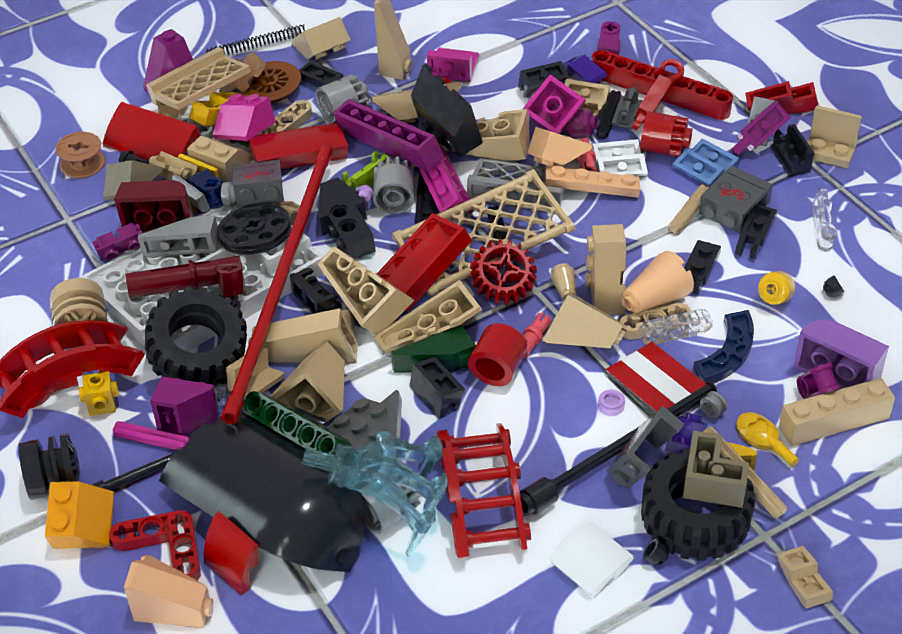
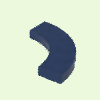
(734, 351)

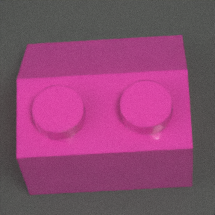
(553, 105)
(243, 117)

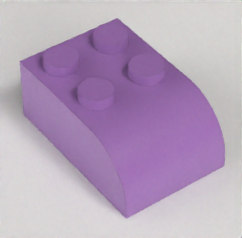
(853, 354)

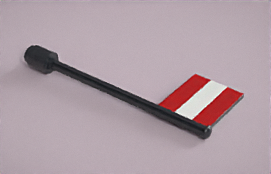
(651, 379)

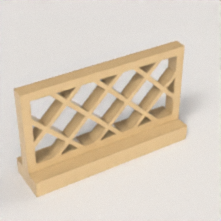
(196, 79)

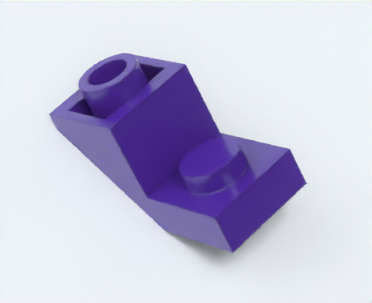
(584, 69)
(683, 438)

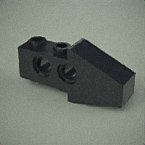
(344, 217)

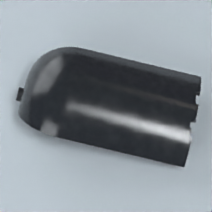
(269, 493)

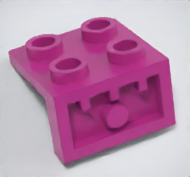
(452, 63)

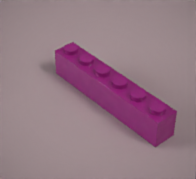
(389, 135)

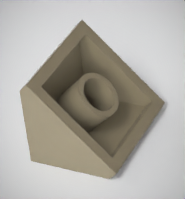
(127, 172)

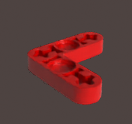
(168, 532)

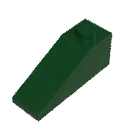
(449, 347)

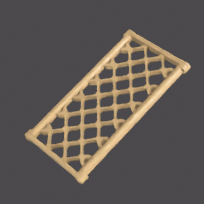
(478, 204)

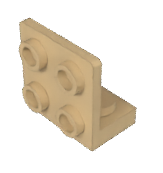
(834, 136)

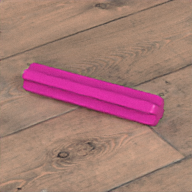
(149, 435)

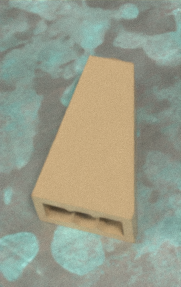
(297, 337)

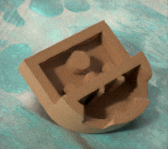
(257, 66)

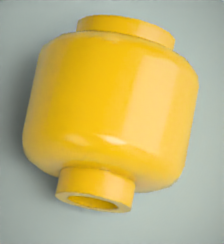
(776, 287)

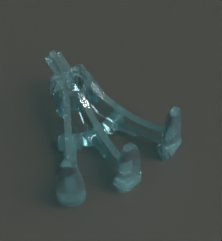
(378, 469)

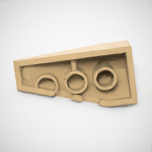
(392, 47)
(440, 313)

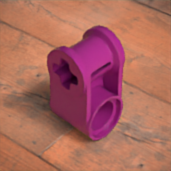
(609, 37)
(817, 381)

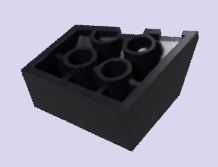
(445, 113)

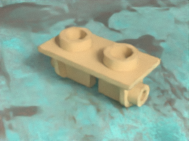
(173, 165)

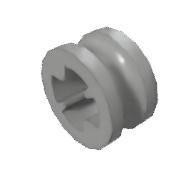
(713, 404)

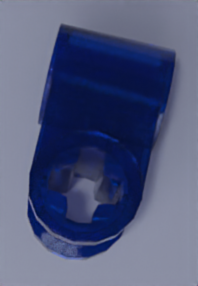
(209, 186)

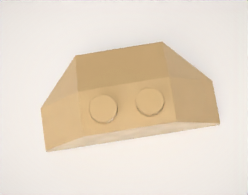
(400, 103)

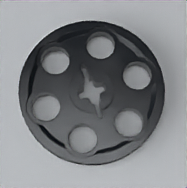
(254, 228)

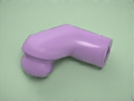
(365, 193)

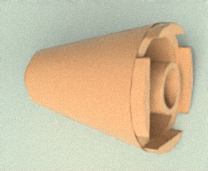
(659, 283)

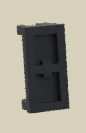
(535, 77)
(793, 151)
(312, 293)
(436, 386)

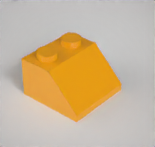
(78, 515)

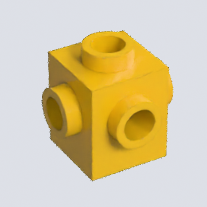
(99, 393)

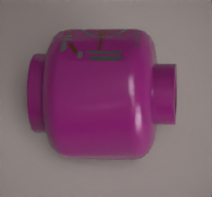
(581, 124)

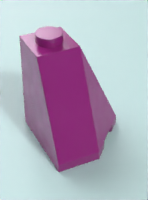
(166, 54)

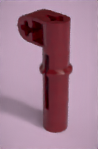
(221, 272)

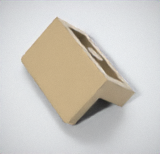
(262, 377)

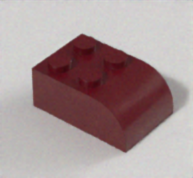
(152, 203)

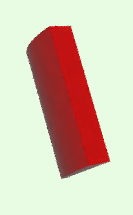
(148, 132)
(299, 145)
(425, 256)

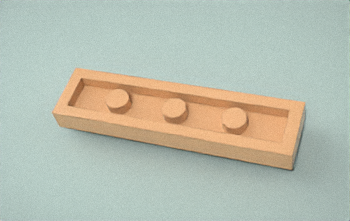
(592, 181)

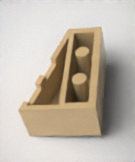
(606, 267)

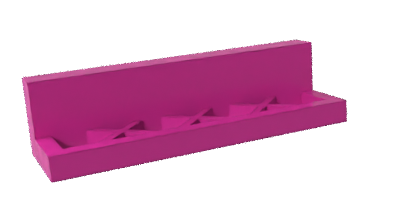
(445, 185)

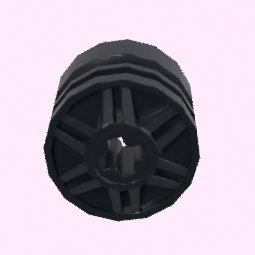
(46, 466)

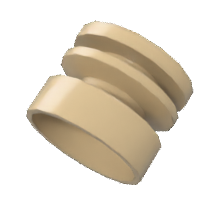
(77, 301)

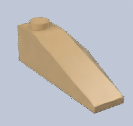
(504, 136)

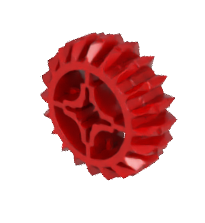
(493, 269)

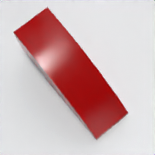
(792, 100)

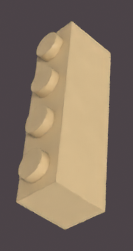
(836, 411)

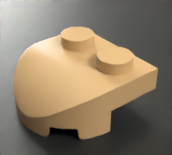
(594, 94)

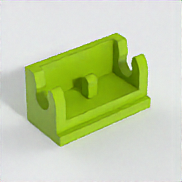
(365, 175)

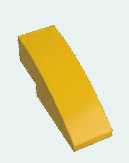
(207, 111)

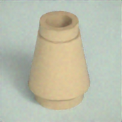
(563, 279)

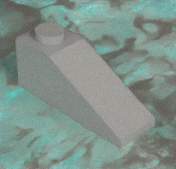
(183, 237)

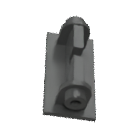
(627, 109)

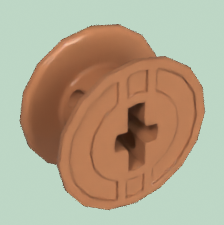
(88, 149)

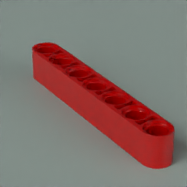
(684, 93)

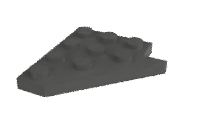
(368, 418)

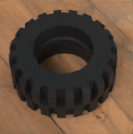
(194, 308)
(686, 531)

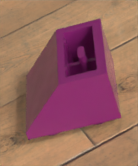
(183, 405)

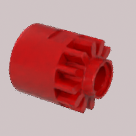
(665, 134)

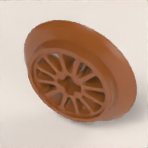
(275, 81)

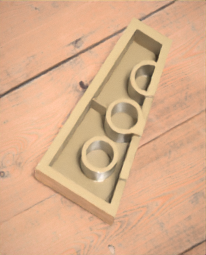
(365, 293)

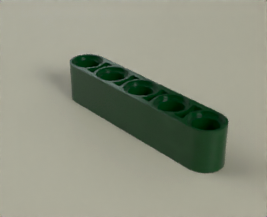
(291, 423)

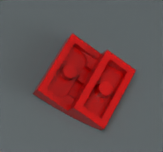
(230, 553)

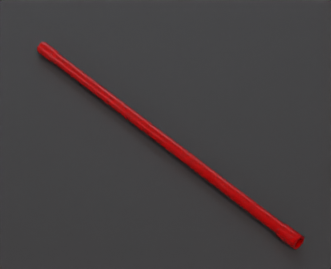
(235, 400)

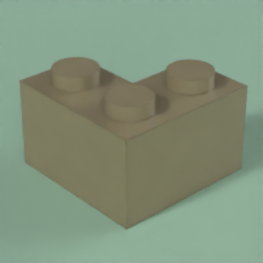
(713, 477)

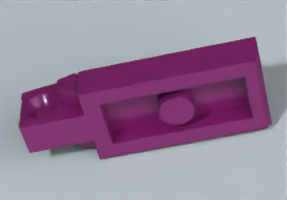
(760, 128)

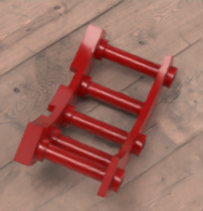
(98, 350)
(451, 456)

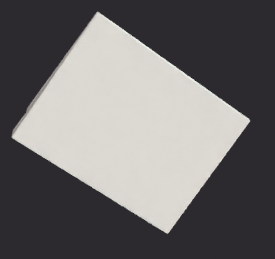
(257, 272)

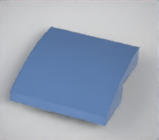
(705, 162)

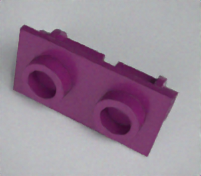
(109, 247)

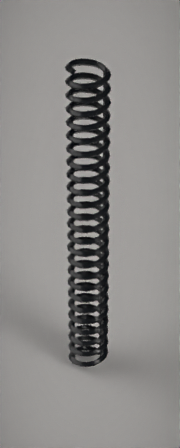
(259, 39)

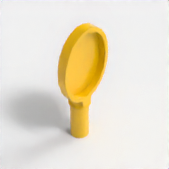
(763, 434)

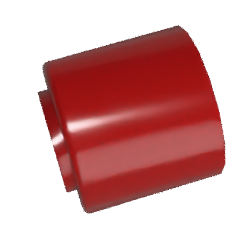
(497, 354)

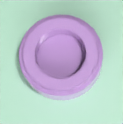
(611, 402)

